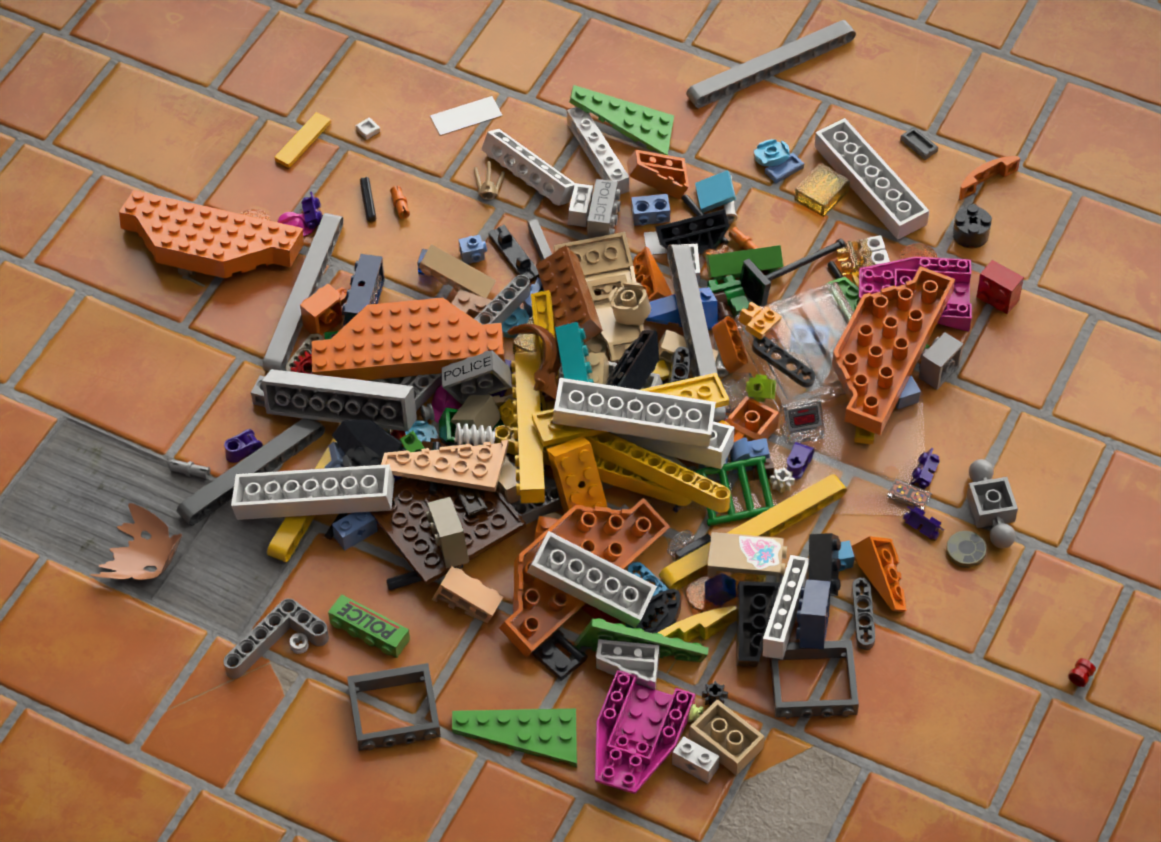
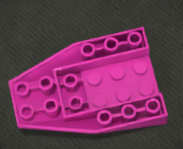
(958, 309)
(637, 731)

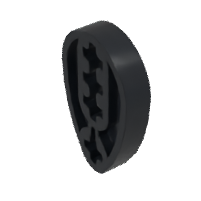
(659, 603)

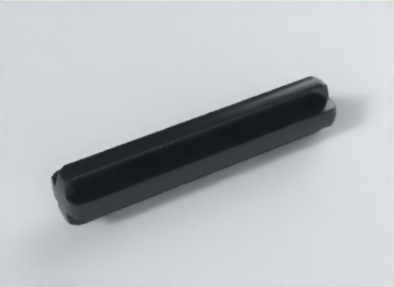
(368, 199)

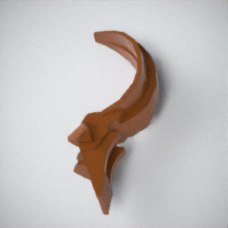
(546, 375)

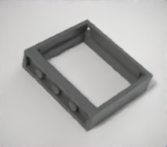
(386, 679)
(823, 708)

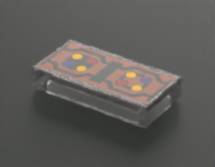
(909, 494)

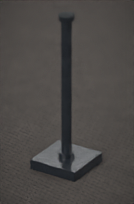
(757, 285)

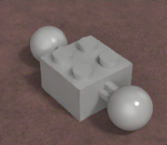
(992, 503)

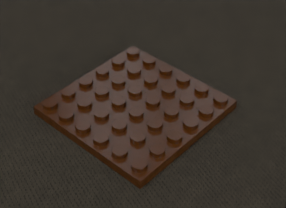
(412, 535)

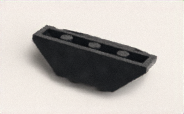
(702, 230)
(636, 362)
(365, 441)

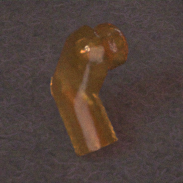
(722, 249)

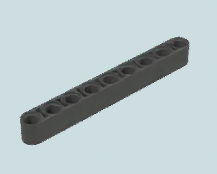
(263, 460)

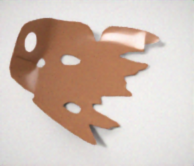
(156, 551)

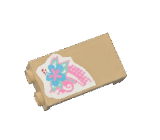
(746, 554)

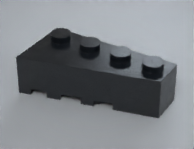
(754, 610)

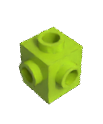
(767, 390)

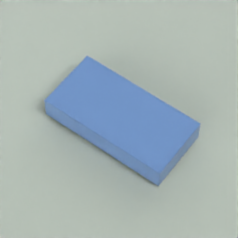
(784, 170)

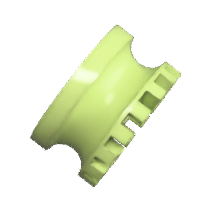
(695, 713)

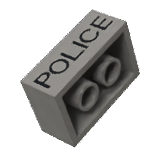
(604, 208)
(476, 376)

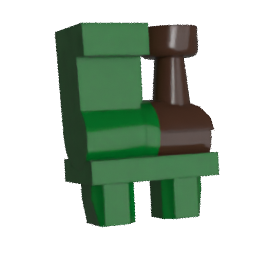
(730, 294)

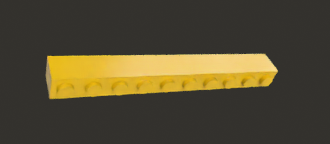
(528, 444)

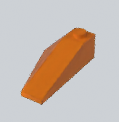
(650, 276)
(878, 562)

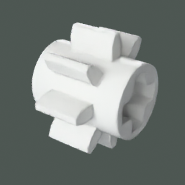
(782, 480)

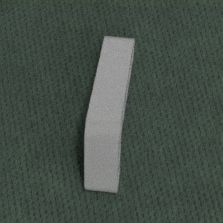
(273, 633)

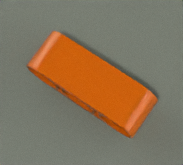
(730, 344)

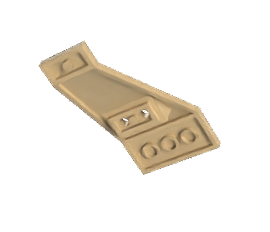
(606, 265)

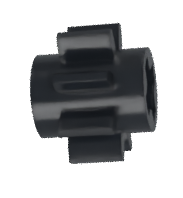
(714, 692)

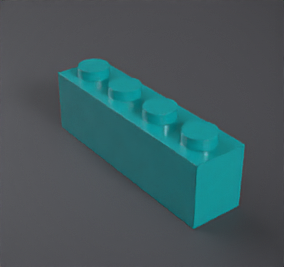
(573, 352)

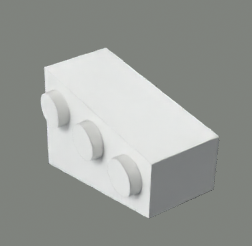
(630, 658)

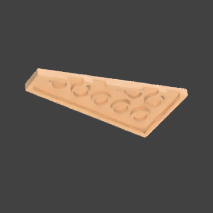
(452, 465)

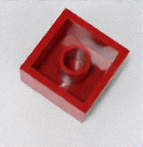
(999, 286)

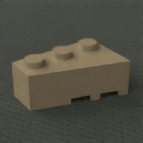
(447, 532)

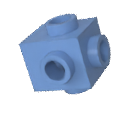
(472, 249)

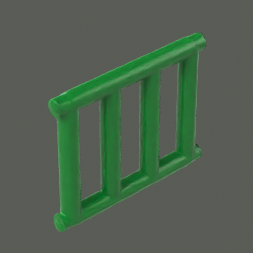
(740, 466)

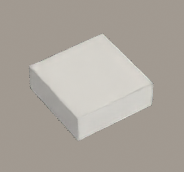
(367, 128)

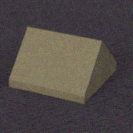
(477, 411)

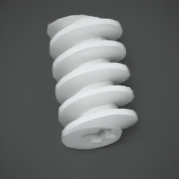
(473, 435)

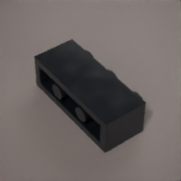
(825, 560)

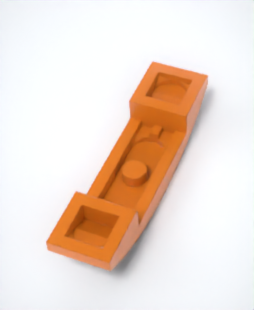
(1003, 165)

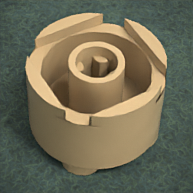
(630, 304)

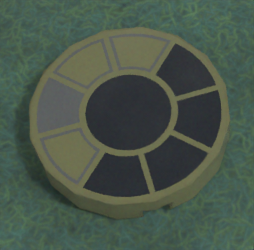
(966, 549)

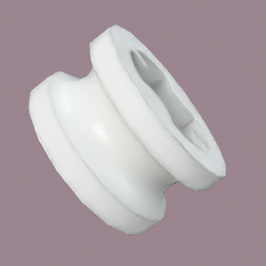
(296, 638)

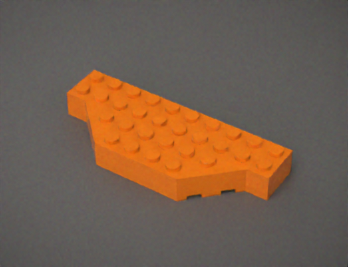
(208, 237)
(404, 341)
(886, 343)
(606, 532)

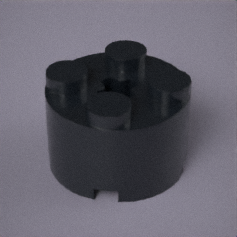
(972, 226)

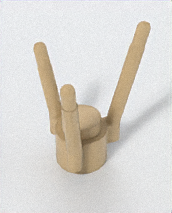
(487, 189)

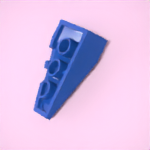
(666, 309)

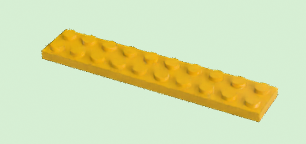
(702, 387)

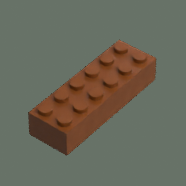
(569, 291)

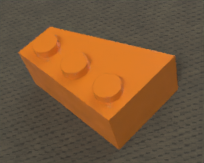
(659, 171)

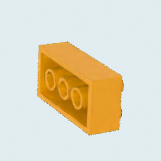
(576, 474)

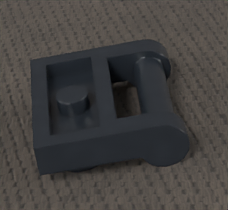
(557, 661)

